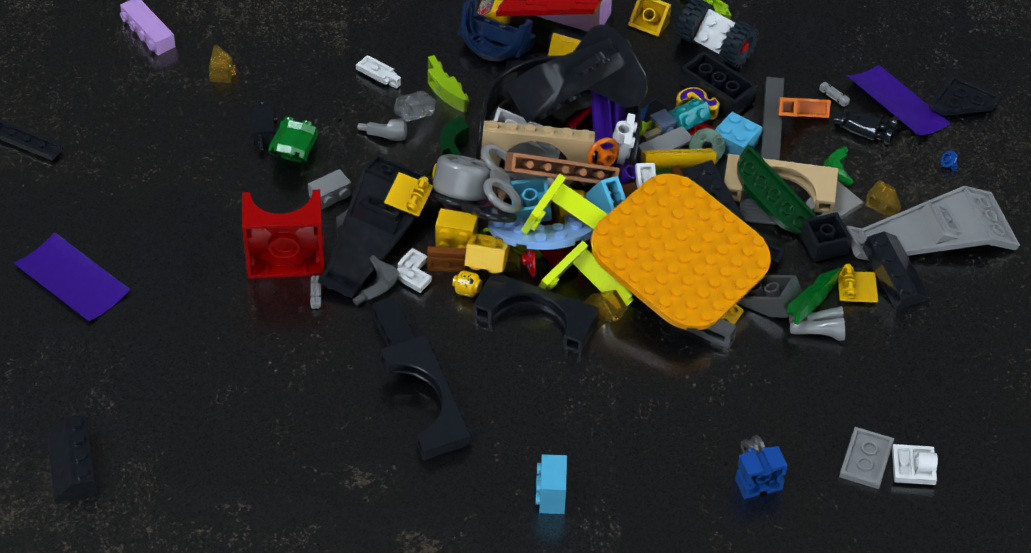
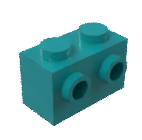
(691, 113)

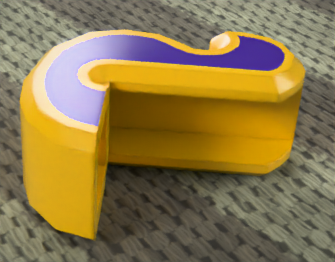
(693, 93)

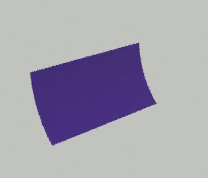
(900, 101)
(73, 277)

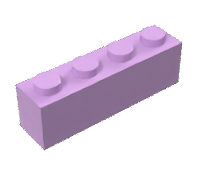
(147, 26)

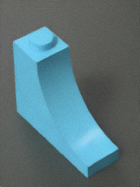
(607, 194)

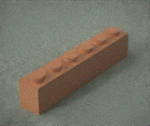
(553, 167)

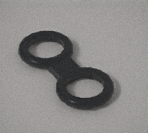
(472, 207)

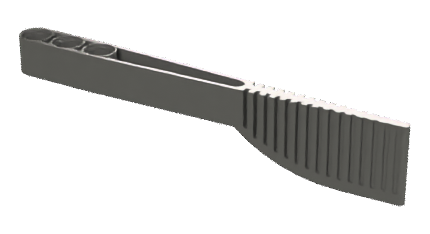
(769, 146)

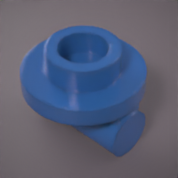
(949, 160)

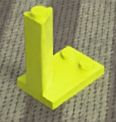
(569, 201)
(586, 263)

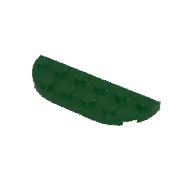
(771, 192)

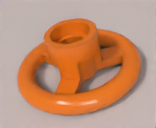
(606, 157)

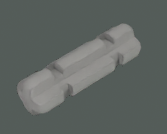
(834, 94)
(315, 300)

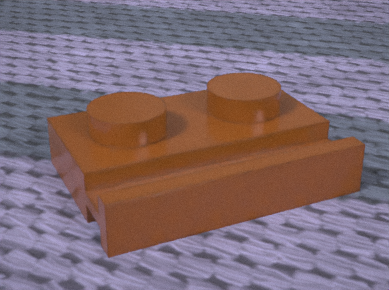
(446, 259)

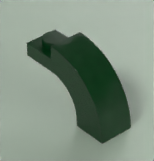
(453, 135)

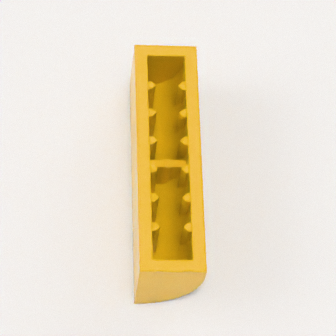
(683, 157)

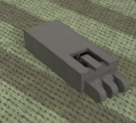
(720, 333)

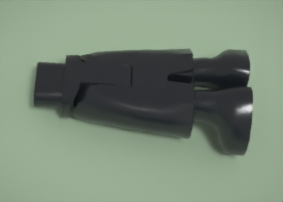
(868, 126)

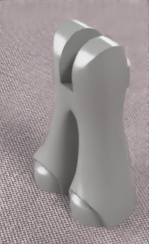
(825, 322)

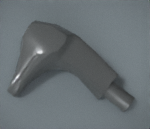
(386, 279)

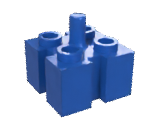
(760, 471)

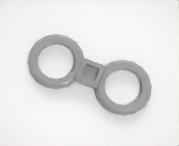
(500, 179)

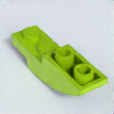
(446, 87)

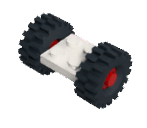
(727, 38)

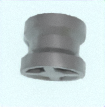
(755, 442)

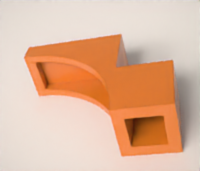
(803, 107)

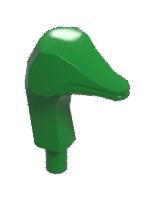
(834, 161)

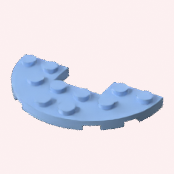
(544, 237)

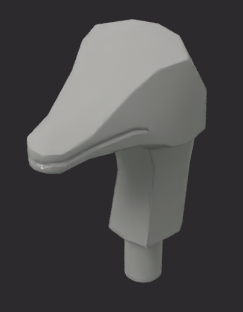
(394, 131)

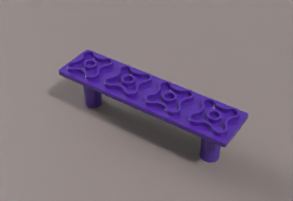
(605, 118)

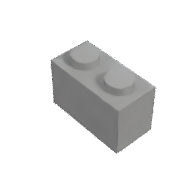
(332, 188)

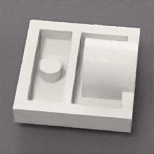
(624, 136)
(914, 464)

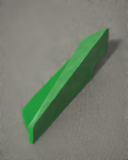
(813, 295)

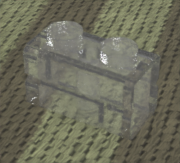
(414, 106)

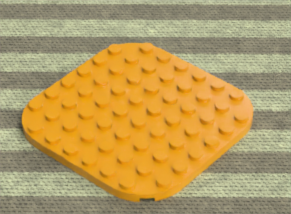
(680, 251)

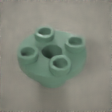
(708, 139)

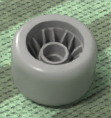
(460, 177)

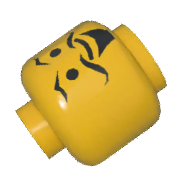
(467, 283)

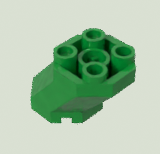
(293, 139)

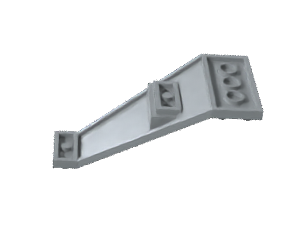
(944, 223)

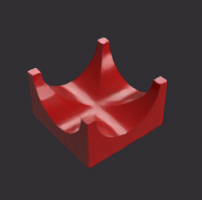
(284, 242)

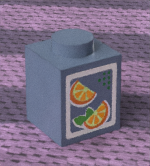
(663, 121)

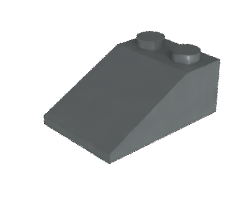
(772, 295)

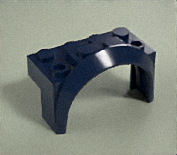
(515, 41)

